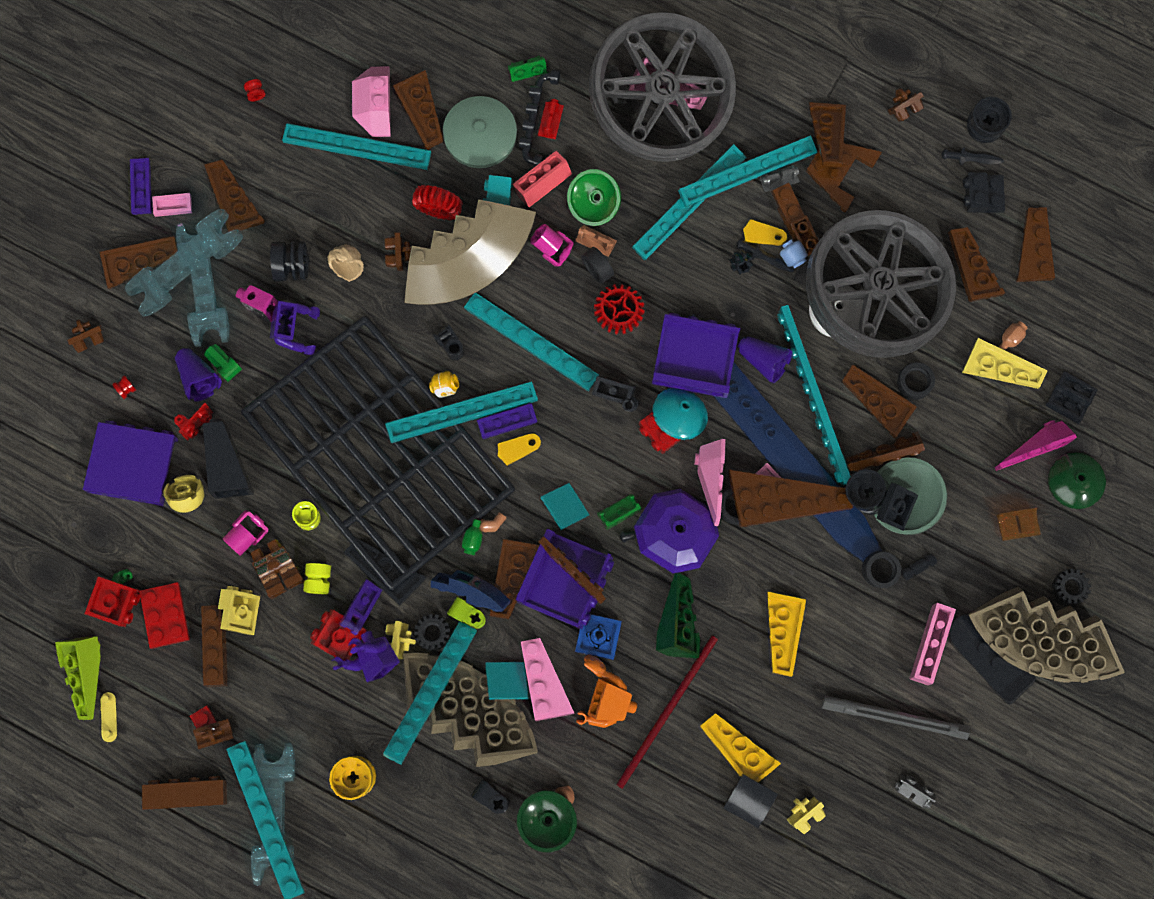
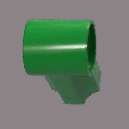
(225, 366)

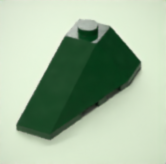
(676, 628)

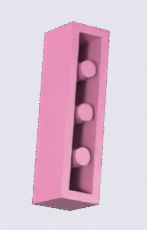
(932, 644)

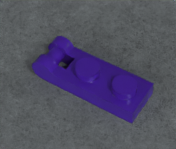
(361, 607)

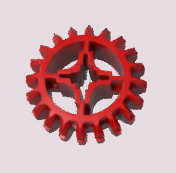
(436, 202)
(625, 312)

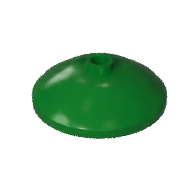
(583, 201)

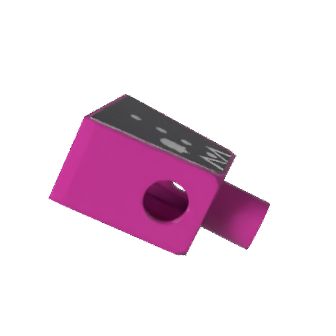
(257, 302)

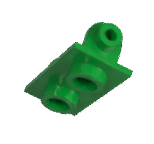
(522, 70)

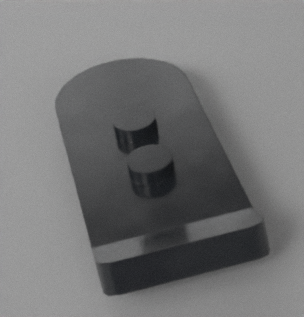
(1003, 678)

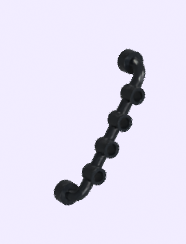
(532, 109)

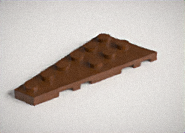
(774, 499)

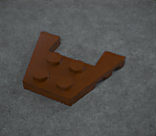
(831, 177)

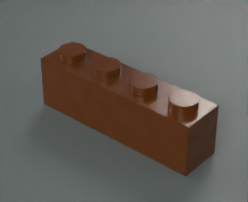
(213, 647)
(184, 794)

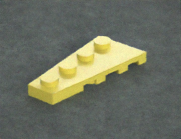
(1001, 365)

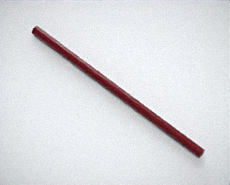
(666, 713)

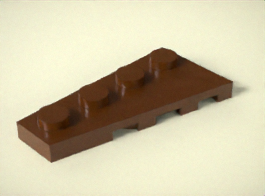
(829, 131)
(231, 198)
(1036, 252)
(125, 262)
(975, 273)
(886, 452)

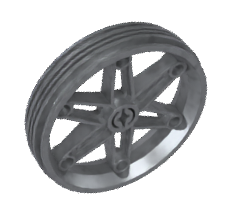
(662, 77)
(905, 228)

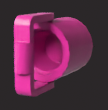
(549, 243)
(240, 538)

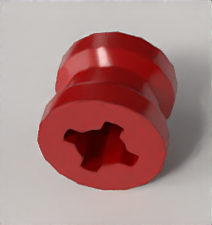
(254, 90)
(124, 387)

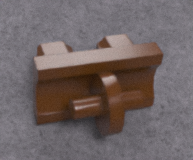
(913, 101)
(396, 243)
(78, 341)
(213, 734)

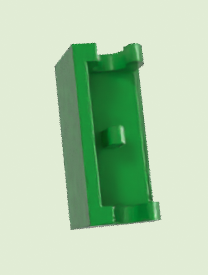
(619, 511)

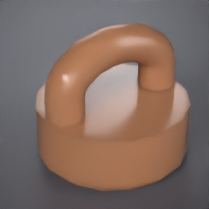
(566, 791)

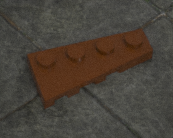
(419, 105)
(881, 401)
(570, 567)
(512, 569)

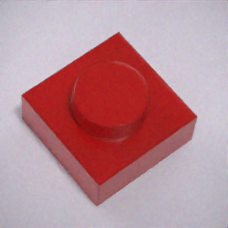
(203, 717)

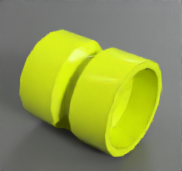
(306, 515)
(317, 578)

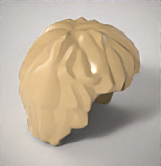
(346, 262)

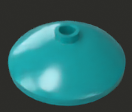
(676, 419)

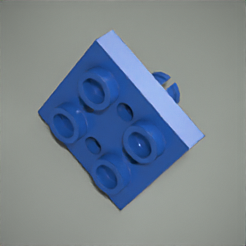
(598, 636)

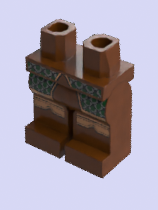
(270, 565)

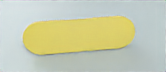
(108, 717)

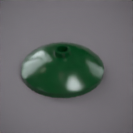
(1067, 487)
(533, 824)

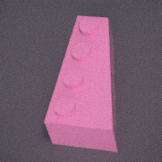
(544, 685)

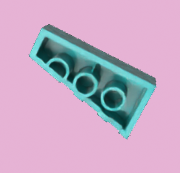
(498, 189)

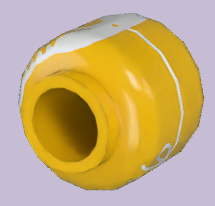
(444, 384)

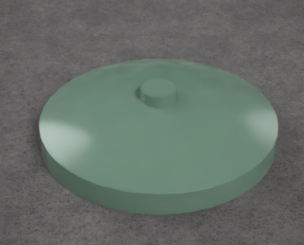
(479, 132)
(927, 483)

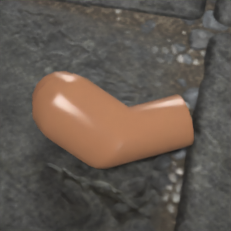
(492, 525)

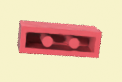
(542, 179)

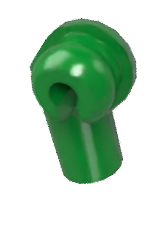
(122, 576)

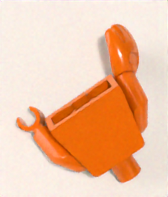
(609, 699)

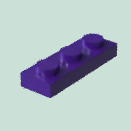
(140, 186)
(507, 421)

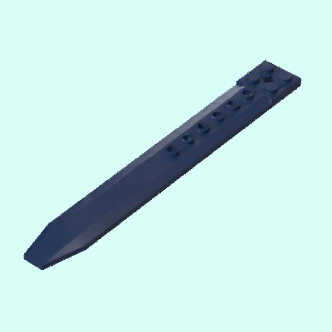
(793, 460)

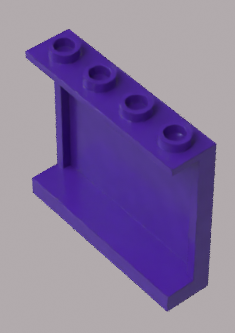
(695, 355)
(129, 463)
(554, 591)

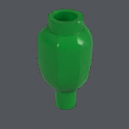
(472, 538)

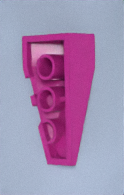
(1047, 439)

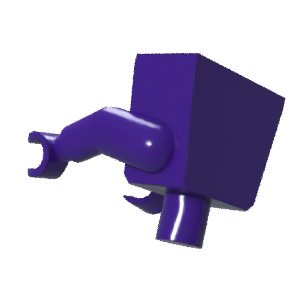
(284, 323)
(374, 657)

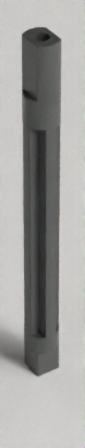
(855, 708)

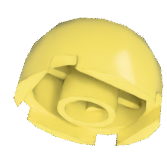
(184, 494)

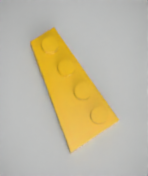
(785, 627)
(739, 750)

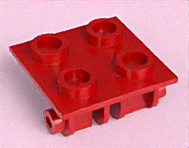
(190, 427)

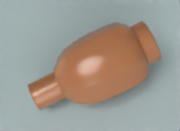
(1013, 335)

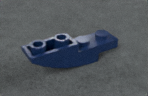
(477, 591)

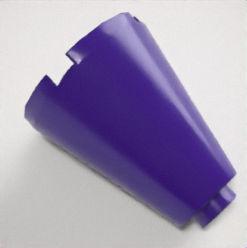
(765, 357)
(196, 376)

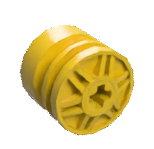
(346, 787)

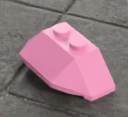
(372, 101)

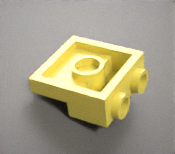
(239, 610)

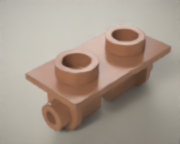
(592, 238)

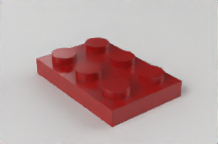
(164, 615)

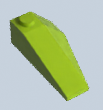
(81, 663)

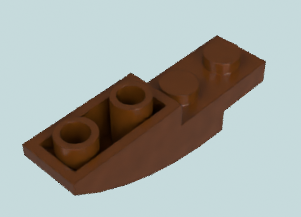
(794, 218)

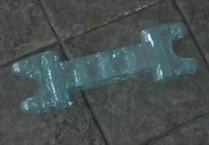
(207, 243)
(207, 314)
(273, 778)

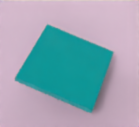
(565, 506)
(506, 680)

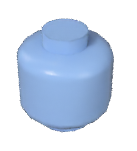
(793, 253)

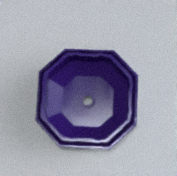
(663, 543)

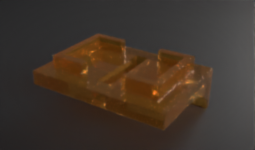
(1028, 524)

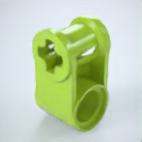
(464, 612)

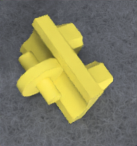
(401, 637)
(804, 811)

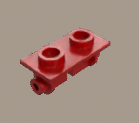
(550, 119)

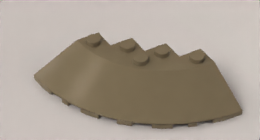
(470, 256)
(1046, 641)
(490, 727)

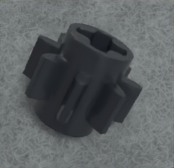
(741, 262)

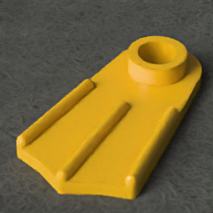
(763, 234)
(517, 448)

